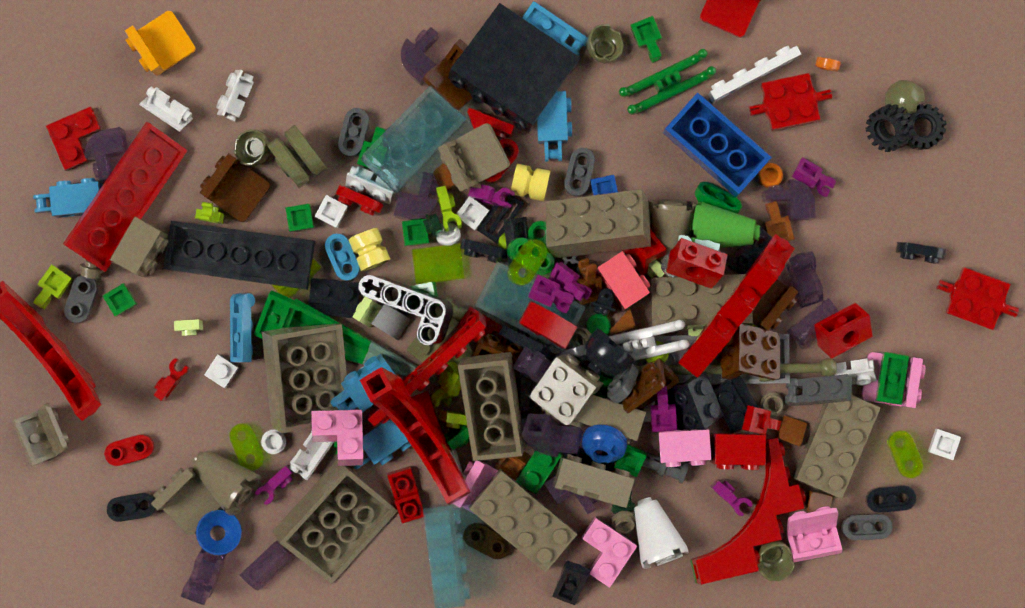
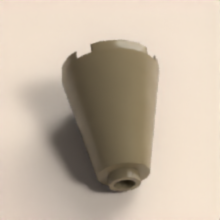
(670, 220)
(226, 480)

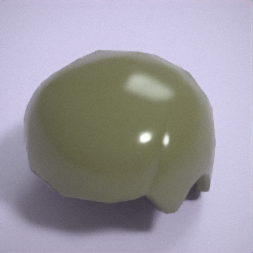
(604, 44)
(905, 95)
(252, 147)
(775, 561)

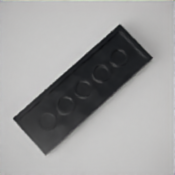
(239, 255)

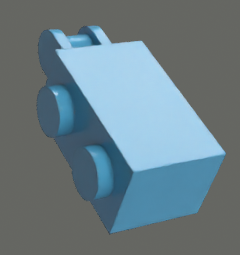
(553, 125)
(68, 198)
(354, 388)
(382, 442)

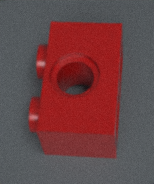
(696, 263)
(843, 330)

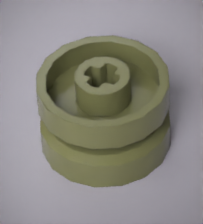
(296, 157)

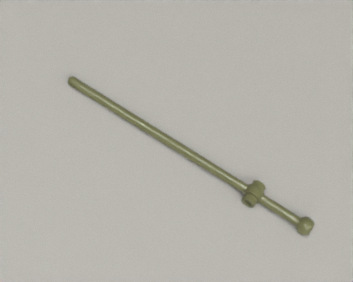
(826, 367)

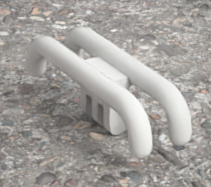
(642, 343)

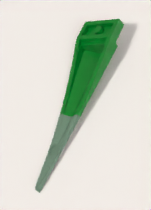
(286, 313)

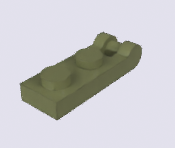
(423, 351)

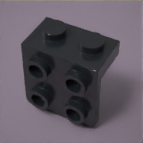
(695, 403)

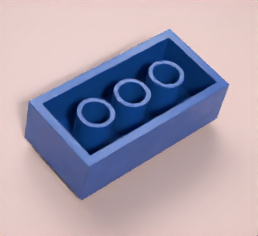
(716, 144)

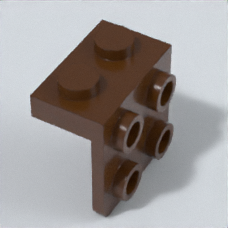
(439, 80)
(234, 188)
(772, 304)
(752, 353)
(647, 384)

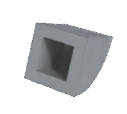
(391, 321)

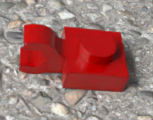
(166, 385)
(758, 420)

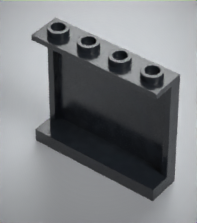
(513, 67)

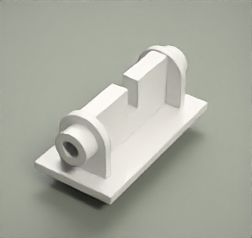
(237, 86)
(171, 113)
(360, 181)
(861, 371)
(307, 461)

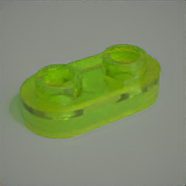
(526, 260)
(248, 446)
(905, 453)

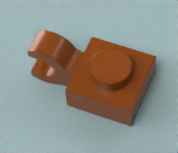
(778, 224)
(589, 279)

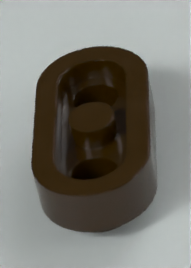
(487, 539)

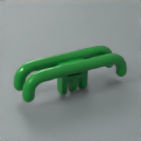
(667, 82)

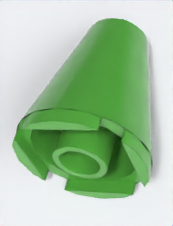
(723, 226)

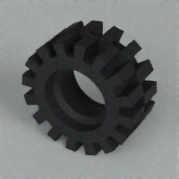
(937, 127)
(879, 132)

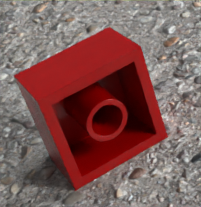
(738, 449)

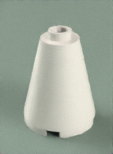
(656, 534)

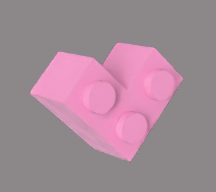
(343, 428)
(684, 446)
(614, 551)

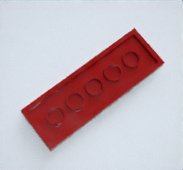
(125, 195)
(437, 361)

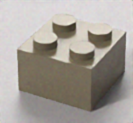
(140, 248)

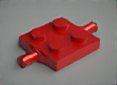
(790, 102)
(977, 298)

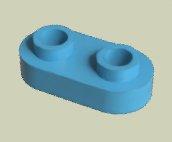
(342, 257)

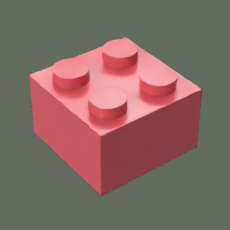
(621, 278)

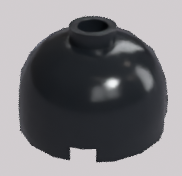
(606, 355)

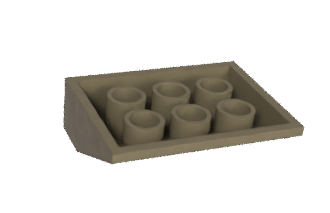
(303, 373)
(334, 521)

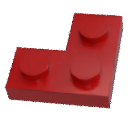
(67, 135)

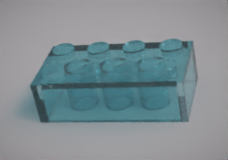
(413, 139)
(509, 301)
(445, 557)

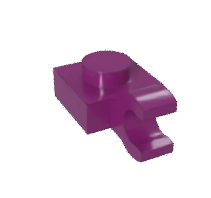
(812, 176)
(488, 195)
(568, 281)
(548, 292)
(664, 414)
(281, 479)
(726, 491)

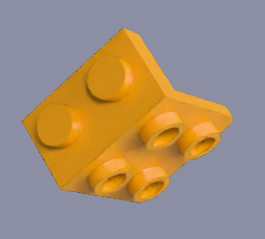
(160, 43)

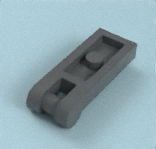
(819, 390)

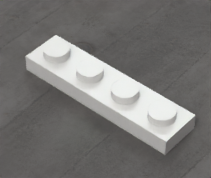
(762, 68)

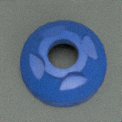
(606, 439)
(228, 523)

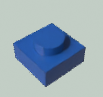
(603, 185)

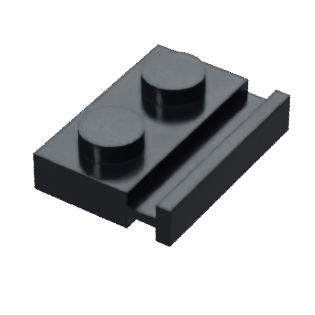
(334, 297)
(522, 339)
(733, 400)

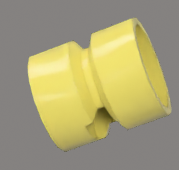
(530, 182)
(369, 249)

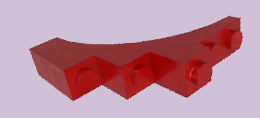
(737, 306)
(50, 351)
(392, 397)
(762, 527)

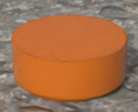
(828, 64)
(770, 175)

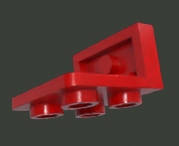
(729, 15)

